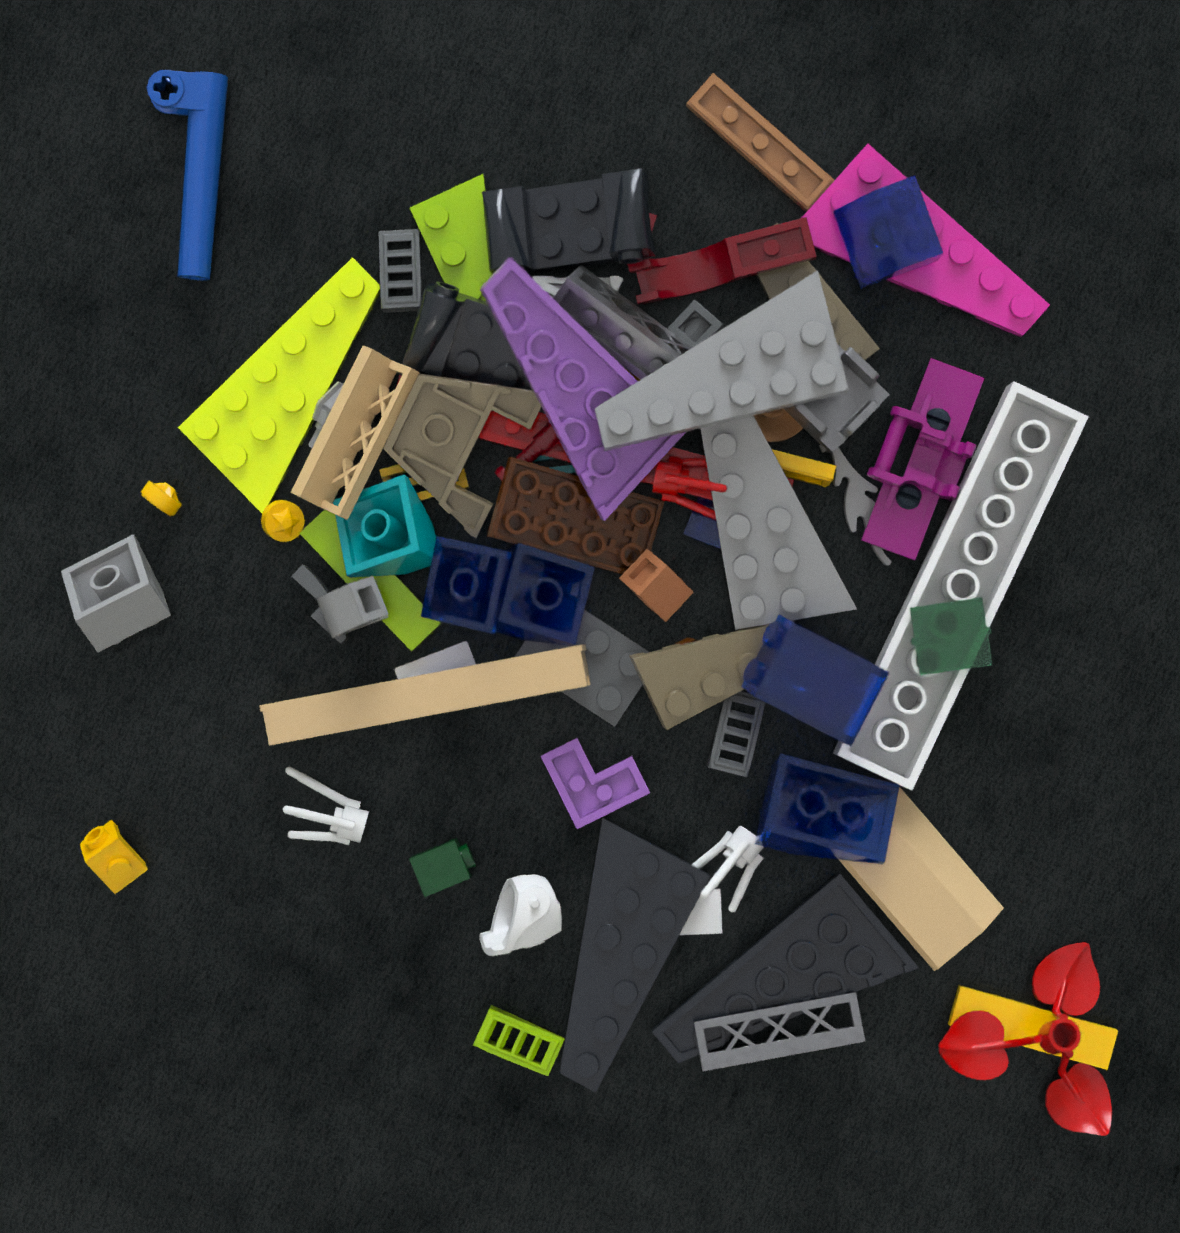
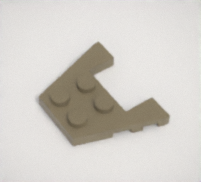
(440, 431)

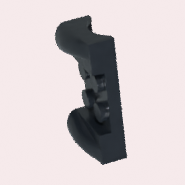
(570, 223)
(461, 340)

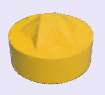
(162, 496)
(282, 520)

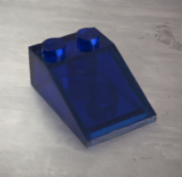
(826, 812)

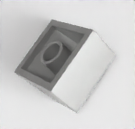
(114, 594)

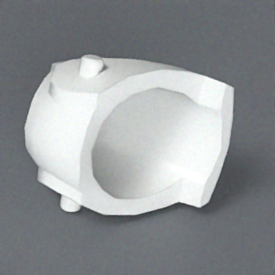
(523, 916)

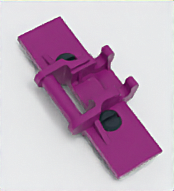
(935, 464)

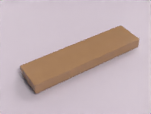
(759, 142)

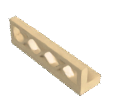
(350, 430)

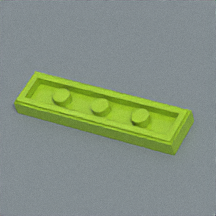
(400, 602)

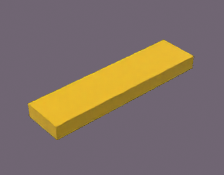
(1025, 1020)

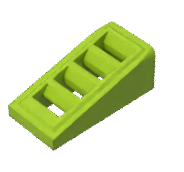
(497, 1048)

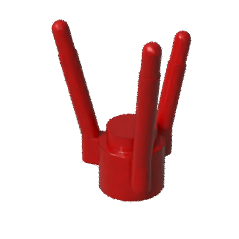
(673, 479)

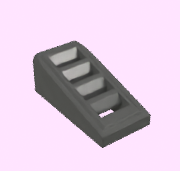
(400, 303)
(730, 766)

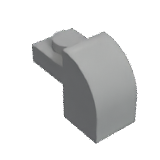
(352, 607)

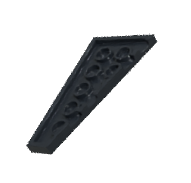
(630, 926)
(813, 953)

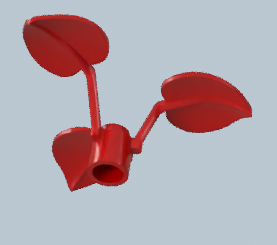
(1072, 985)

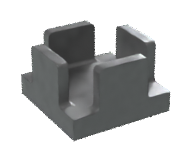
(837, 417)

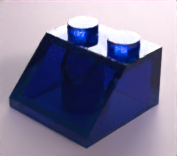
(888, 232)
(466, 584)
(543, 596)

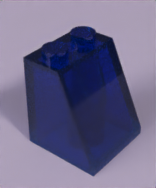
(814, 679)

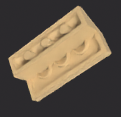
(926, 888)

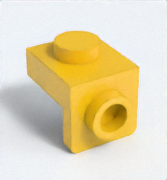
(111, 857)

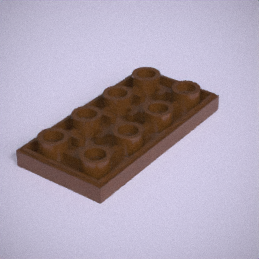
(557, 516)

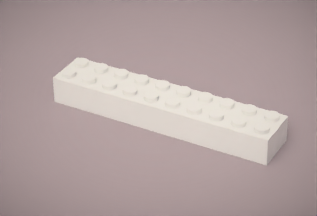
(968, 559)

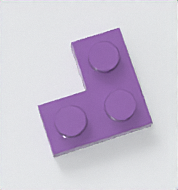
(591, 794)

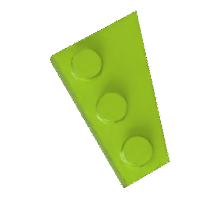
(457, 235)

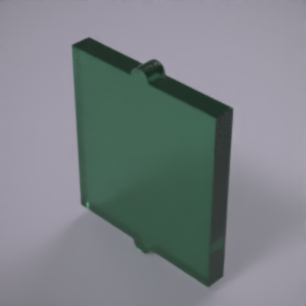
(950, 636)

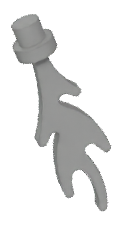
(855, 501)

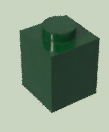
(442, 866)

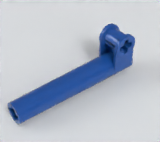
(204, 102)

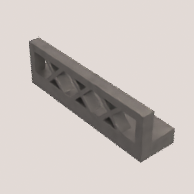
(618, 324)
(780, 1047)

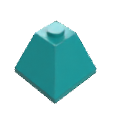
(386, 531)

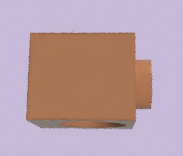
(656, 585)

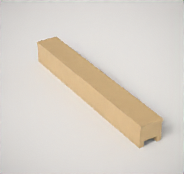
(426, 694)

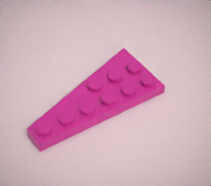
(961, 278)

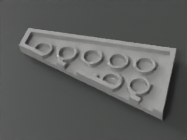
(751, 367)
(764, 533)

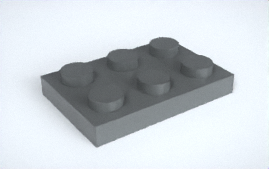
(609, 668)

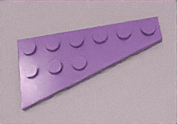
(570, 380)

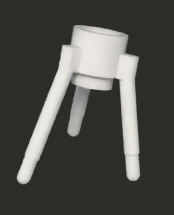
(347, 822)
(740, 851)

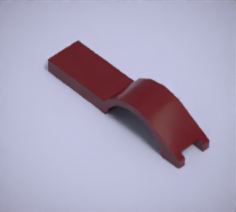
(724, 261)

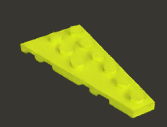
(268, 403)

